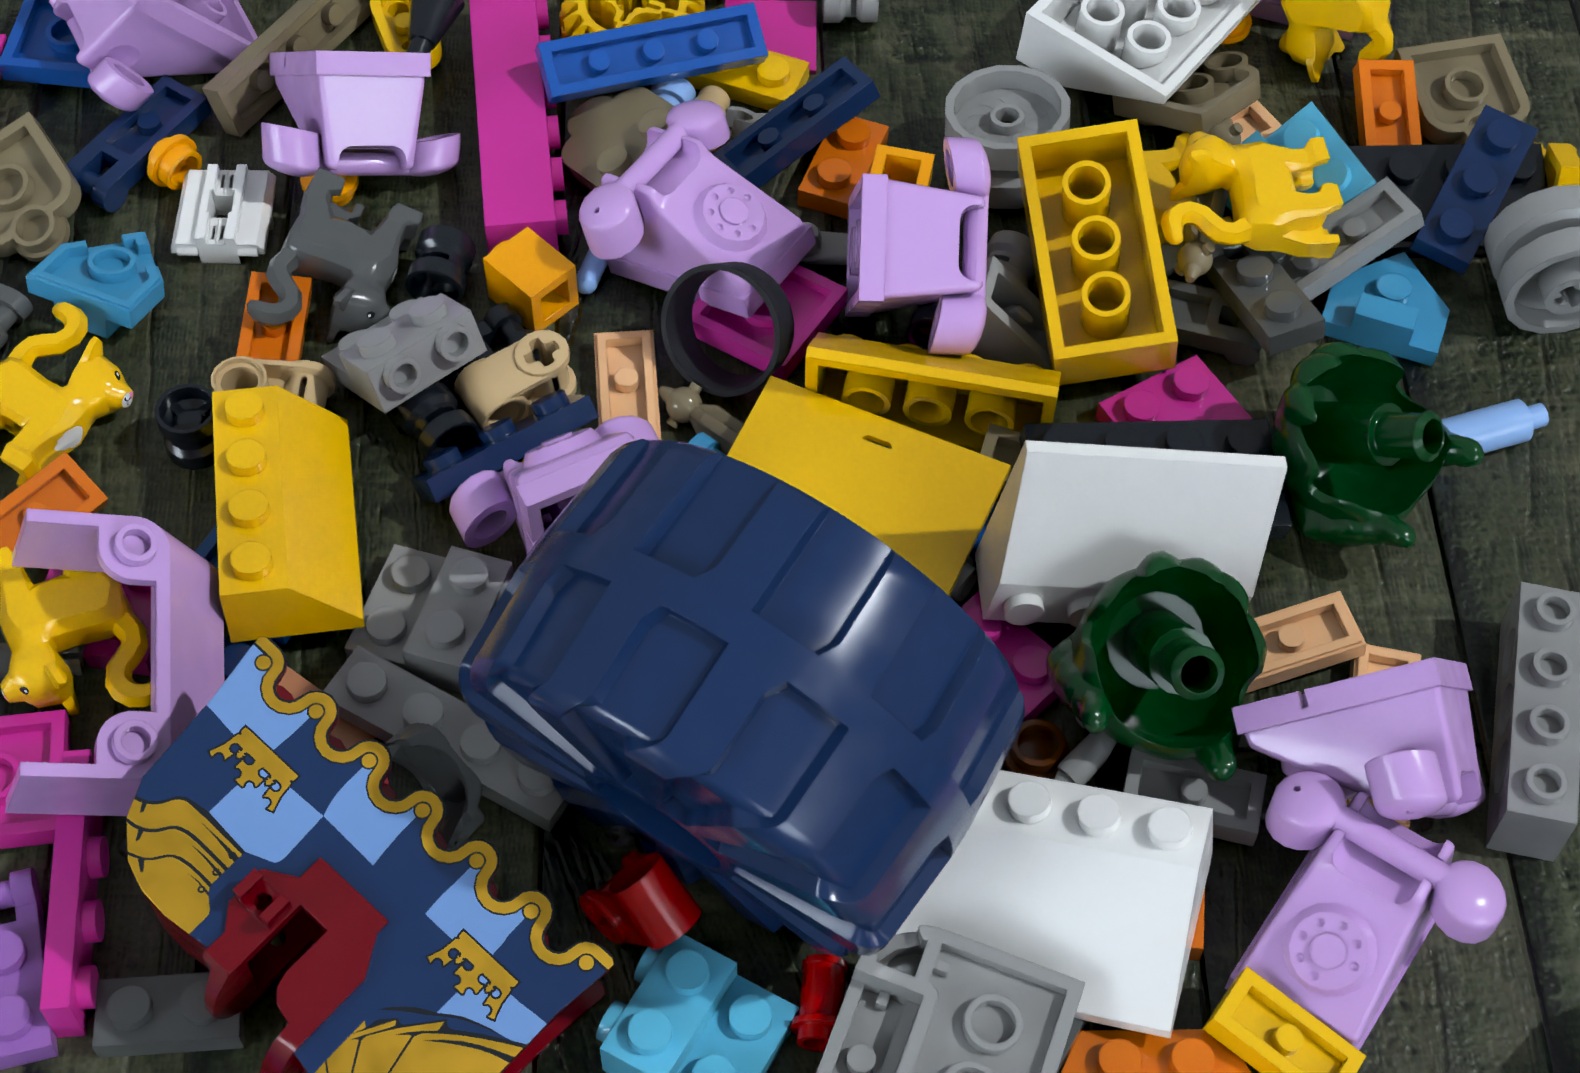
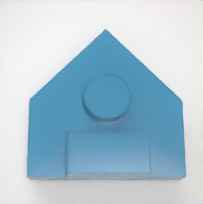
(107, 282)
(1388, 310)

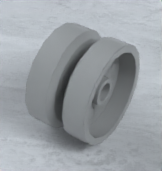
(996, 109)
(1537, 259)

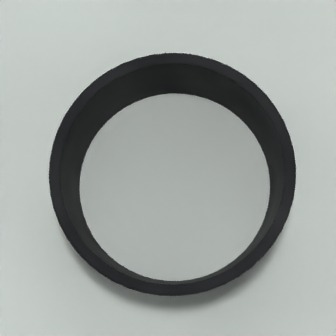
(684, 347)

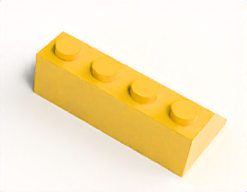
(931, 392)
(284, 516)

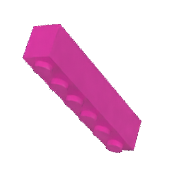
(514, 124)

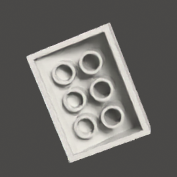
(1126, 45)
(1098, 510)
(1083, 887)

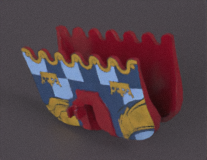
(282, 830)

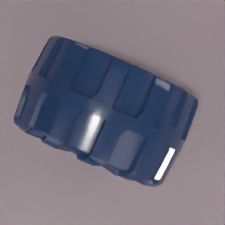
(748, 691)

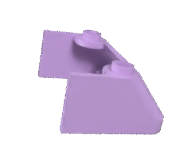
(184, 654)

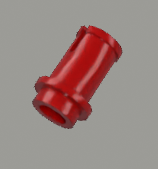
(820, 1000)

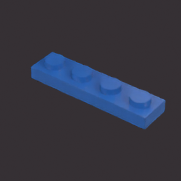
(651, 52)

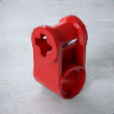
(642, 903)

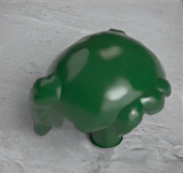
(1359, 447)
(1163, 661)

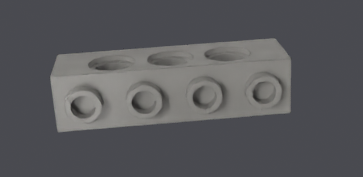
(1536, 725)

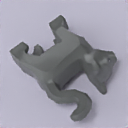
(334, 249)

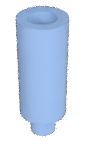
(1499, 424)

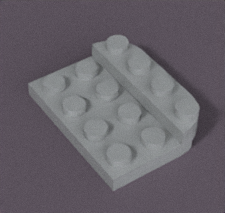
(951, 1008)

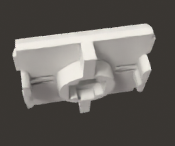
(240, 194)

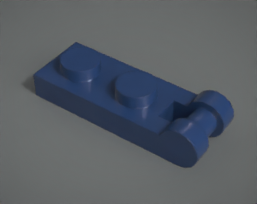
(129, 139)

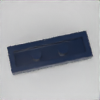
(799, 123)
(1474, 189)
(502, 441)

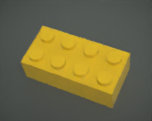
(1096, 252)

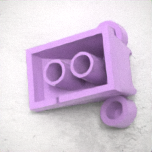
(152, 39)
(354, 116)
(691, 210)
(908, 247)
(541, 485)
(1380, 733)
(1359, 904)

